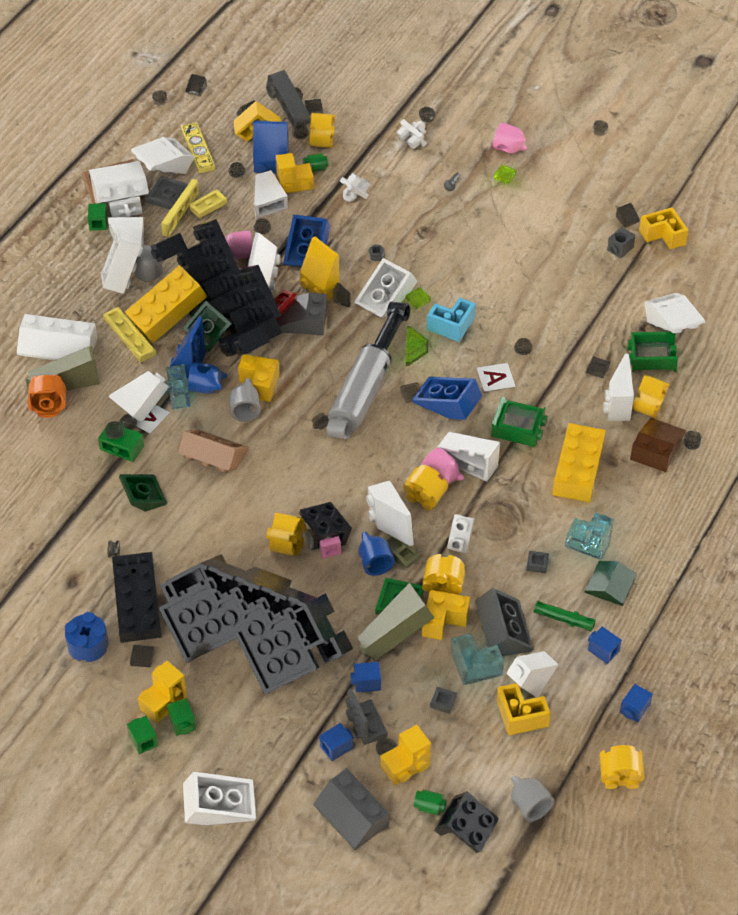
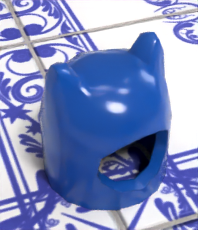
(205, 378)
(375, 553)

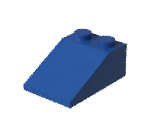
(269, 140)
(300, 235)
(192, 347)
(449, 396)

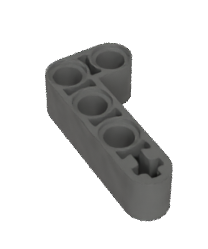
(281, 87)

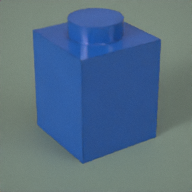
(604, 644)
(366, 677)
(636, 703)
(336, 741)

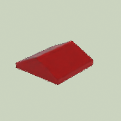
(284, 301)

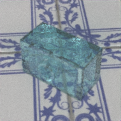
(177, 386)

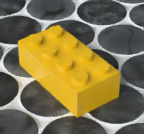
(166, 304)
(579, 462)

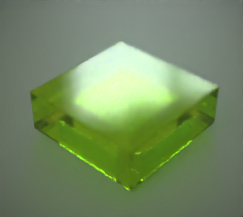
(505, 174)
(418, 298)

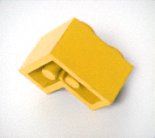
(256, 112)
(292, 176)
(664, 225)
(262, 373)
(446, 609)
(166, 688)
(521, 714)
(408, 757)

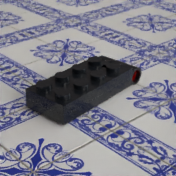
(136, 597)

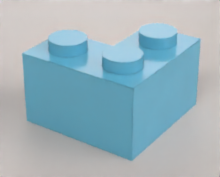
(451, 322)

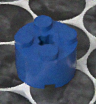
(86, 637)

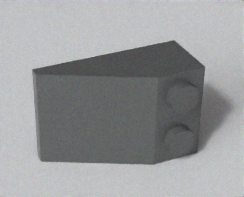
(305, 315)

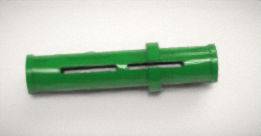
(574, 619)

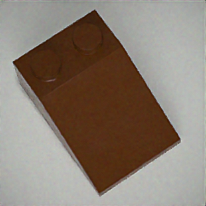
(656, 444)

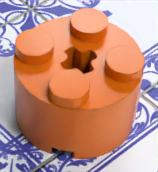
(46, 395)

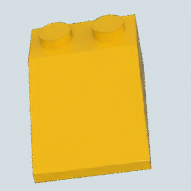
(320, 269)

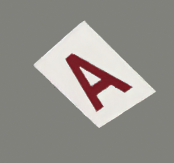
(496, 377)
(153, 419)

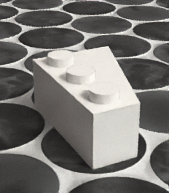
(472, 454)

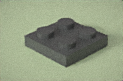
(165, 192)

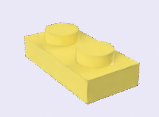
(208, 204)

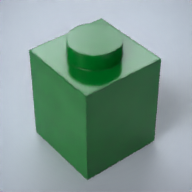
(97, 216)
(181, 717)
(142, 734)

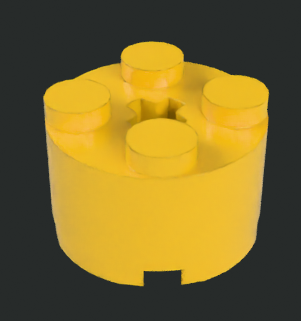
(321, 130)
(650, 396)
(425, 487)
(286, 534)
(444, 574)
(622, 767)

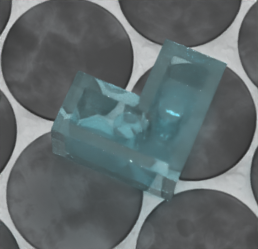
(590, 537)
(475, 664)

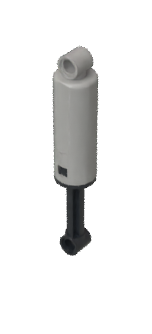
(365, 376)

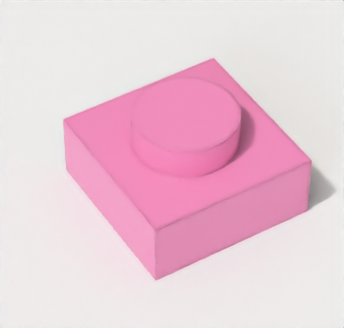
(330, 547)

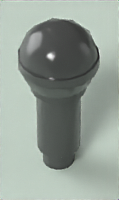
(449, 185)

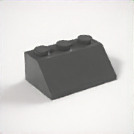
(503, 622)
(351, 809)

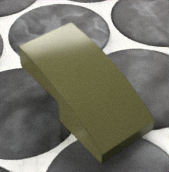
(402, 553)

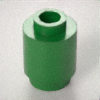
(316, 161)
(429, 802)

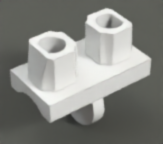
(415, 132)
(355, 187)
(125, 207)
(460, 533)

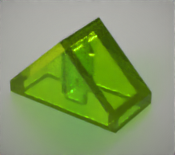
(415, 346)

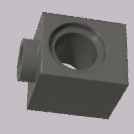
(621, 242)

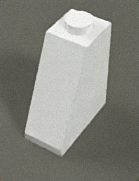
(268, 195)
(132, 225)
(140, 395)
(532, 671)

